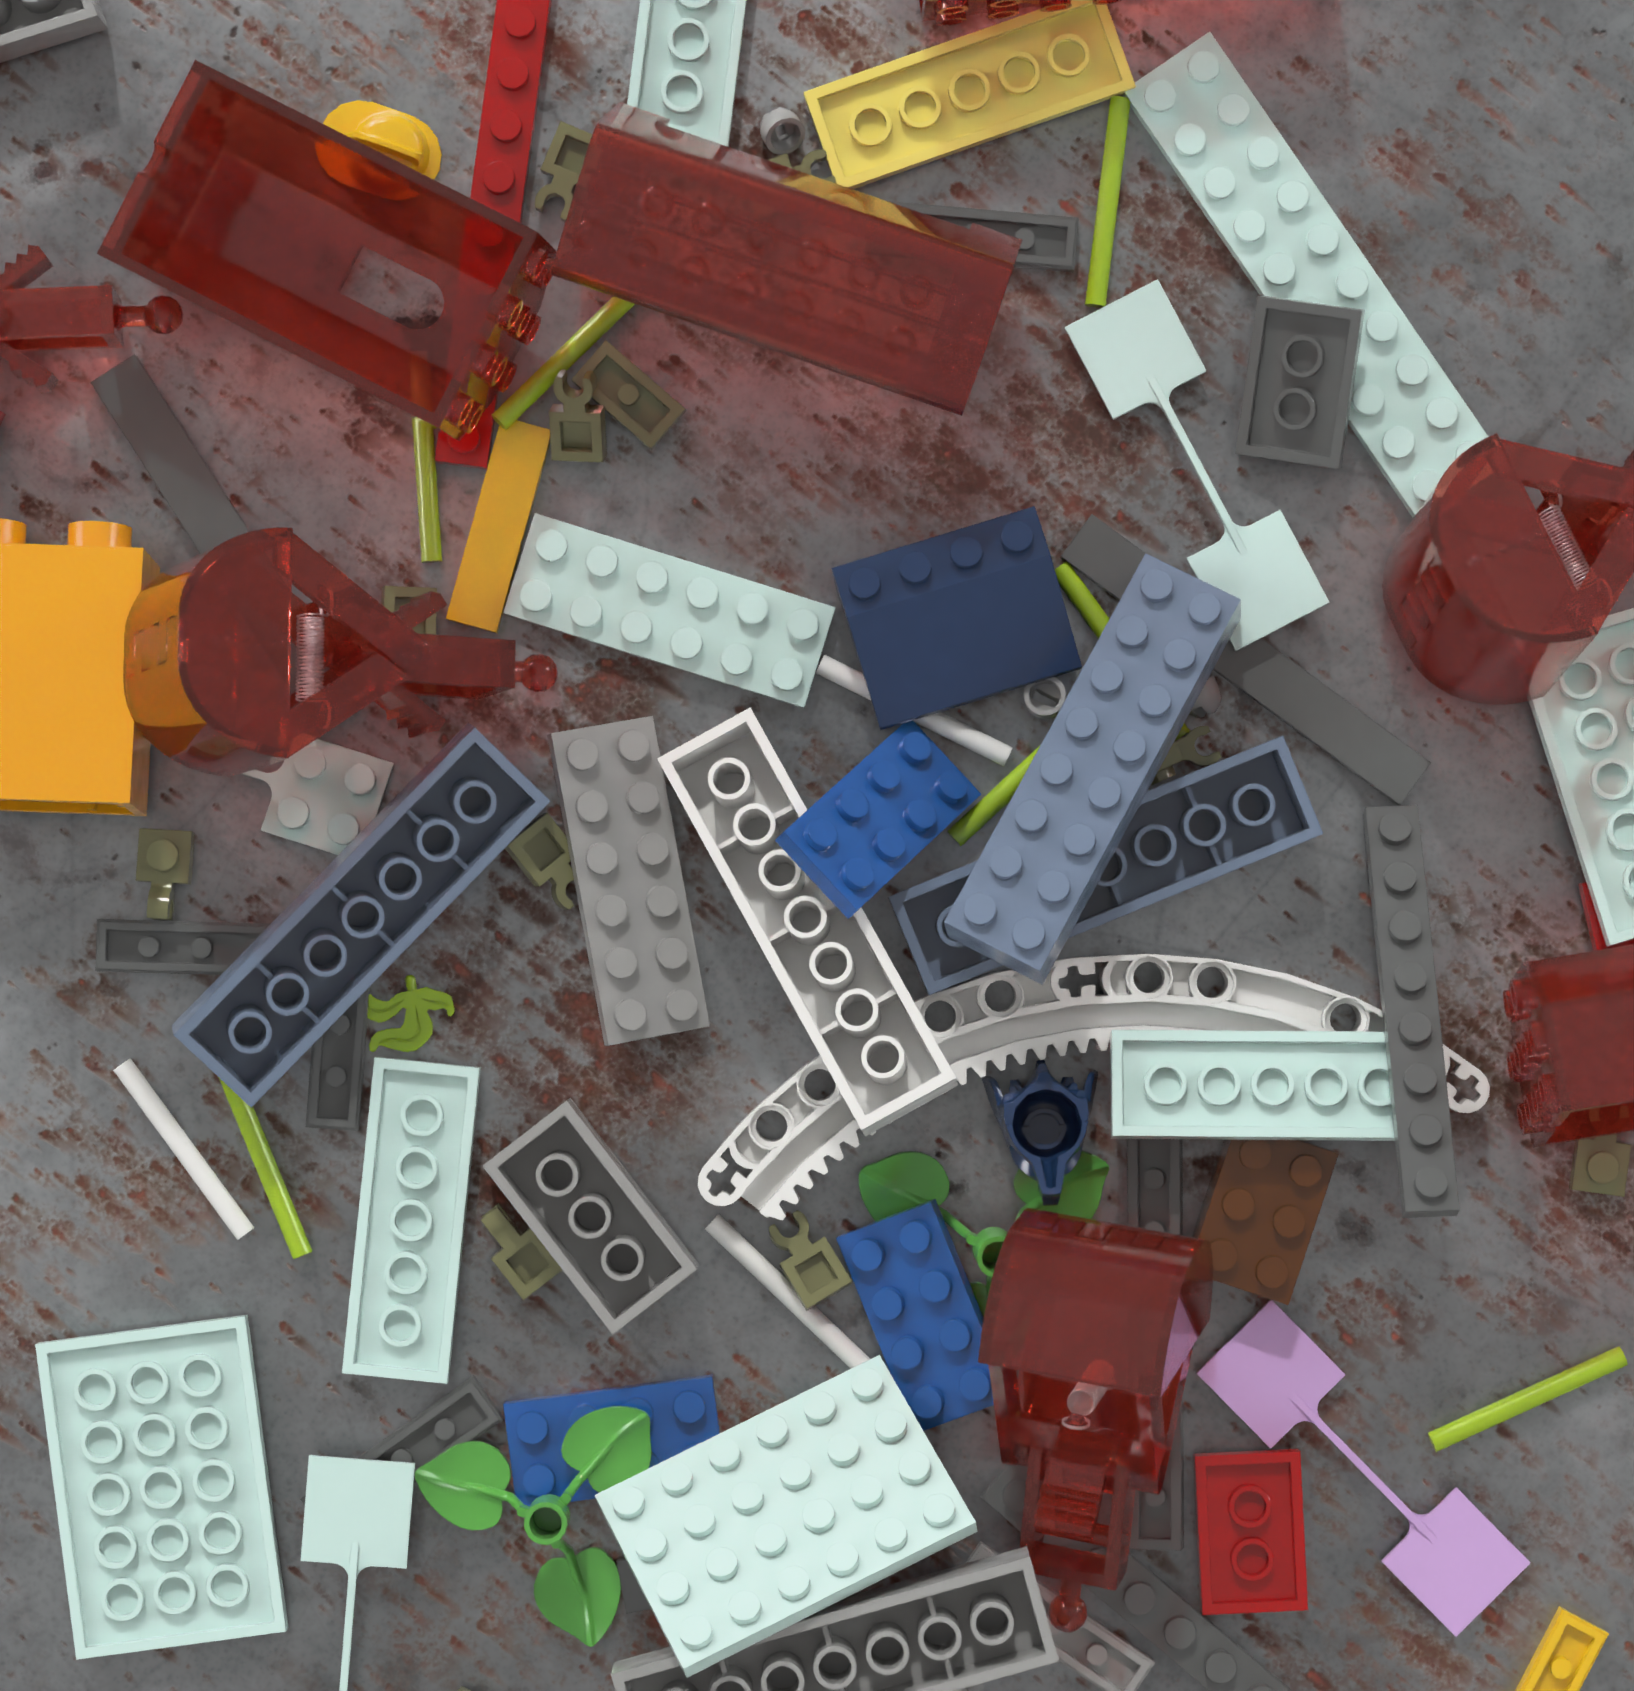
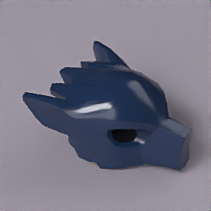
(1044, 1125)

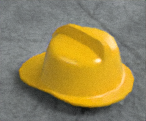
(389, 133)

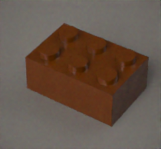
(1263, 1212)

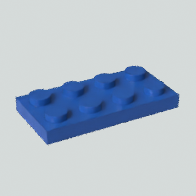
(878, 818)
(921, 1312)
(680, 1417)

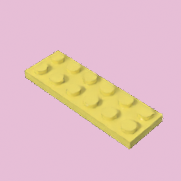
(968, 92)

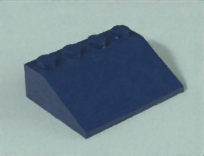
(957, 618)

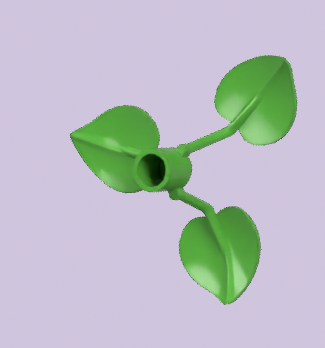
(916, 1178)
(471, 1481)

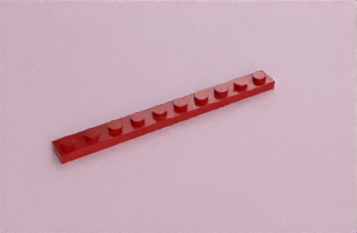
(504, 159)

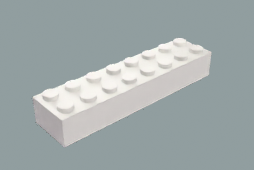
(826, 963)

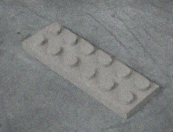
(628, 880)

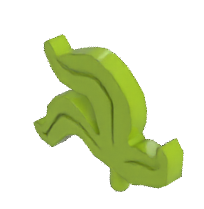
(417, 1022)

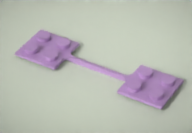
(1450, 1555)

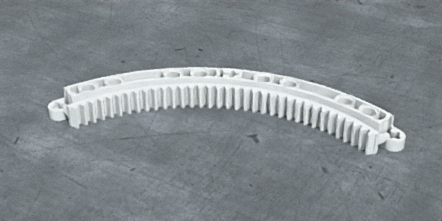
(1038, 1018)

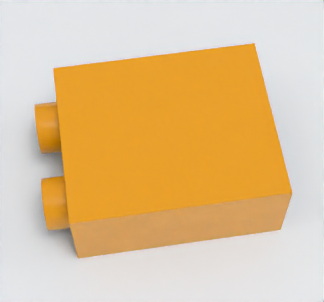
(61, 672)

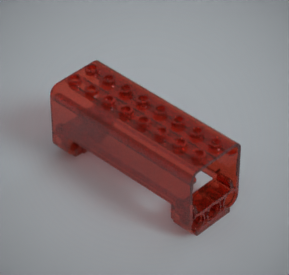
(784, 259)

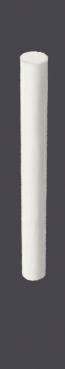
(938, 723)
(183, 1149)
(782, 1290)

